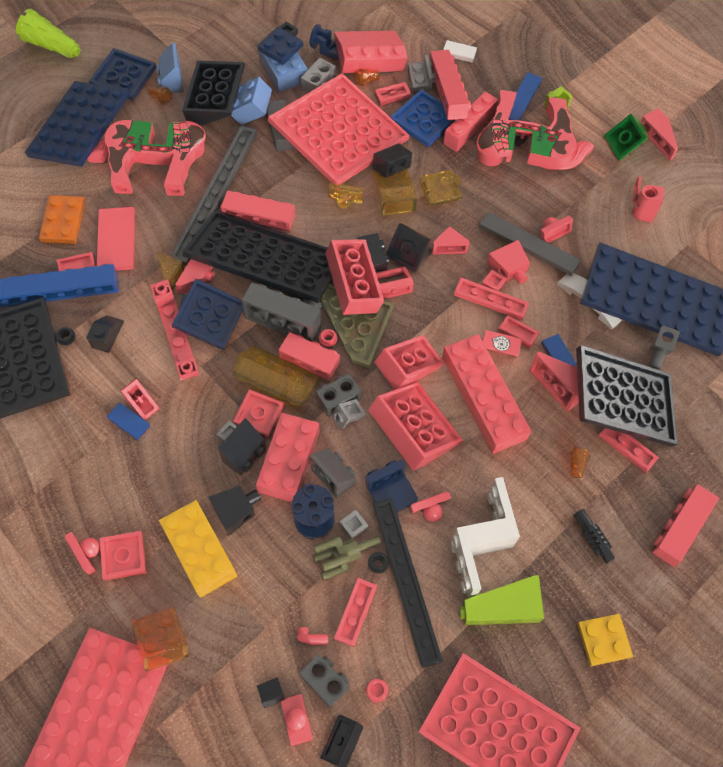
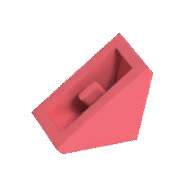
(450, 243)
(139, 399)

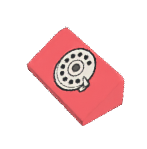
(502, 343)

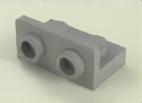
(421, 75)

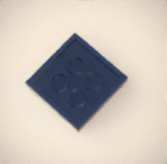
(124, 71)
(208, 314)

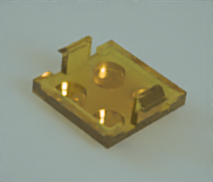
(441, 187)

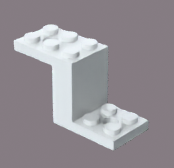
(484, 537)

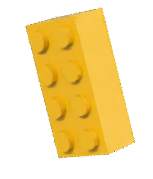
(198, 548)

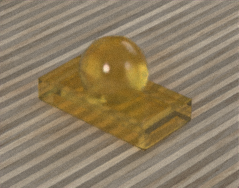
(346, 194)

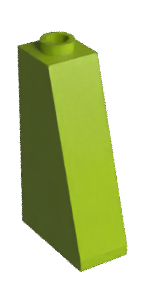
(505, 605)

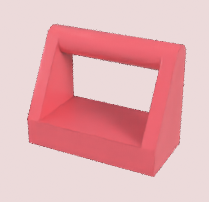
(395, 287)

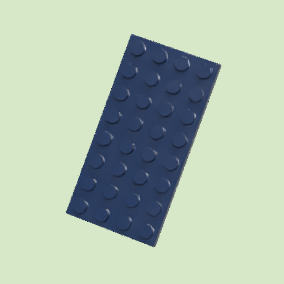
(655, 297)

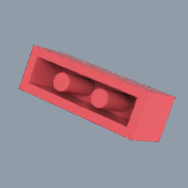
(310, 356)

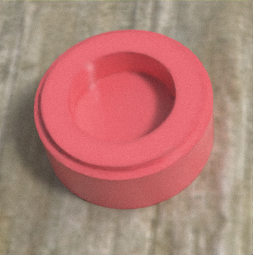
(377, 690)

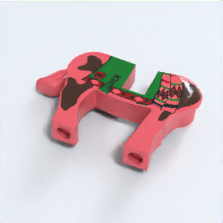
(134, 142)
(549, 146)

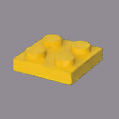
(604, 640)

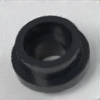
(62, 332)
(378, 556)

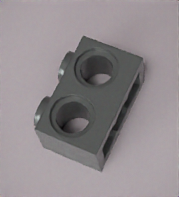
(335, 390)
(320, 684)

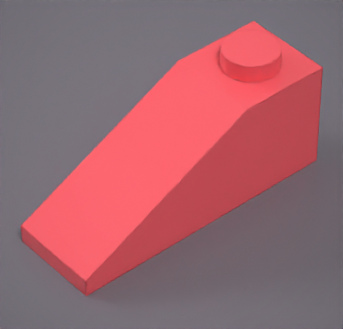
(660, 132)

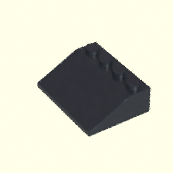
(212, 91)

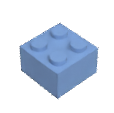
(251, 101)

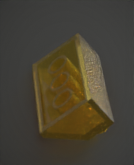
(275, 375)

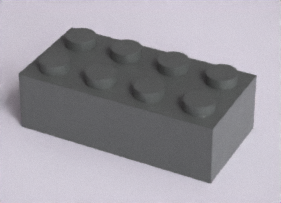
(281, 312)

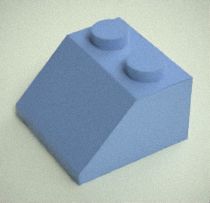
(170, 70)

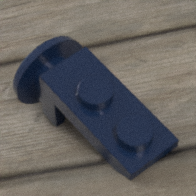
(325, 41)

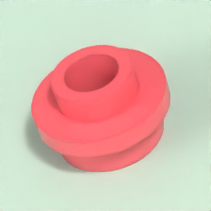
(328, 333)

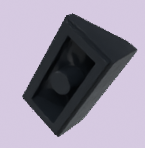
(342, 741)

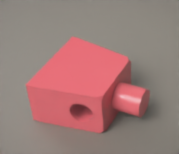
(510, 262)

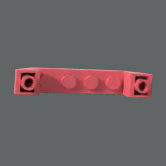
(177, 340)

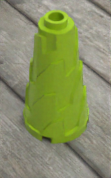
(41, 32)

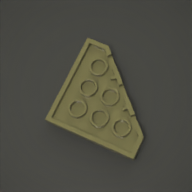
(357, 332)

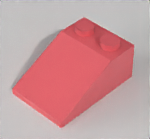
(408, 362)
(557, 378)

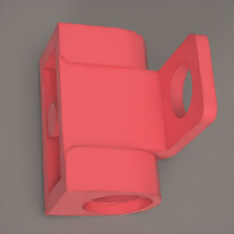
(646, 201)

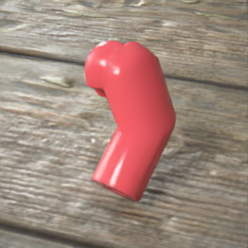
(311, 639)

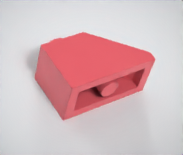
(193, 271)

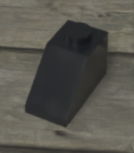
(104, 333)

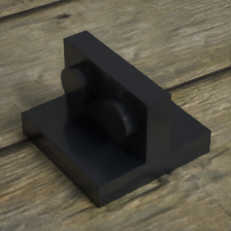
(408, 247)

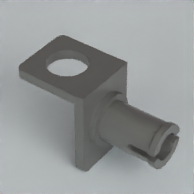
(662, 348)

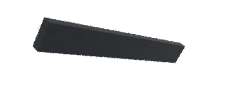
(407, 584)

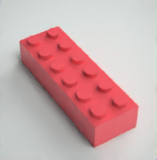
(486, 394)

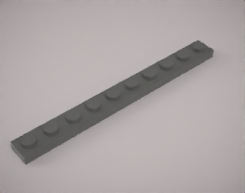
(217, 188)

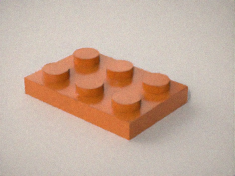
(62, 219)

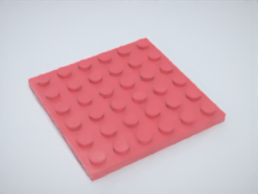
(337, 128)

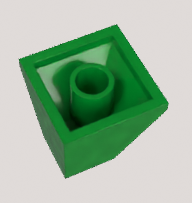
(626, 136)

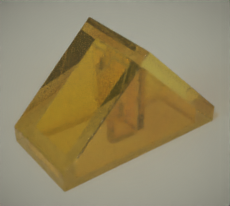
(171, 268)

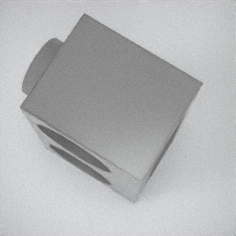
(318, 75)

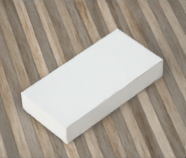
(461, 51)

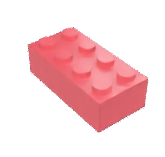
(354, 277)
(288, 457)

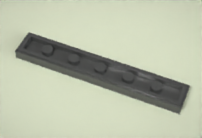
(530, 244)

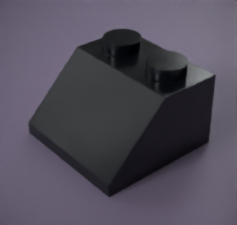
(242, 447)

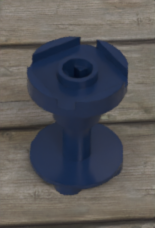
(313, 511)

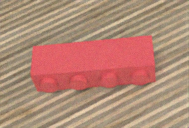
(463, 129)
(260, 210)
(685, 525)

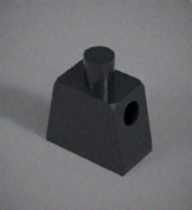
(234, 507)

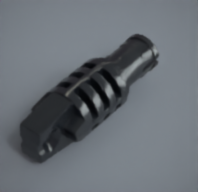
(594, 536)

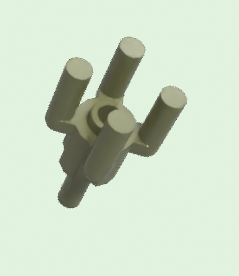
(341, 553)

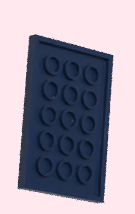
(77, 123)

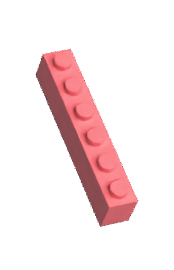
(449, 85)

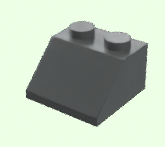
(332, 471)

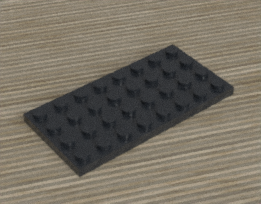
(262, 255)

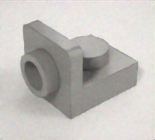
(347, 413)

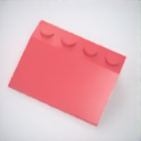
(370, 51)
(414, 425)

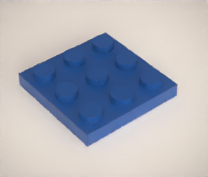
(423, 118)

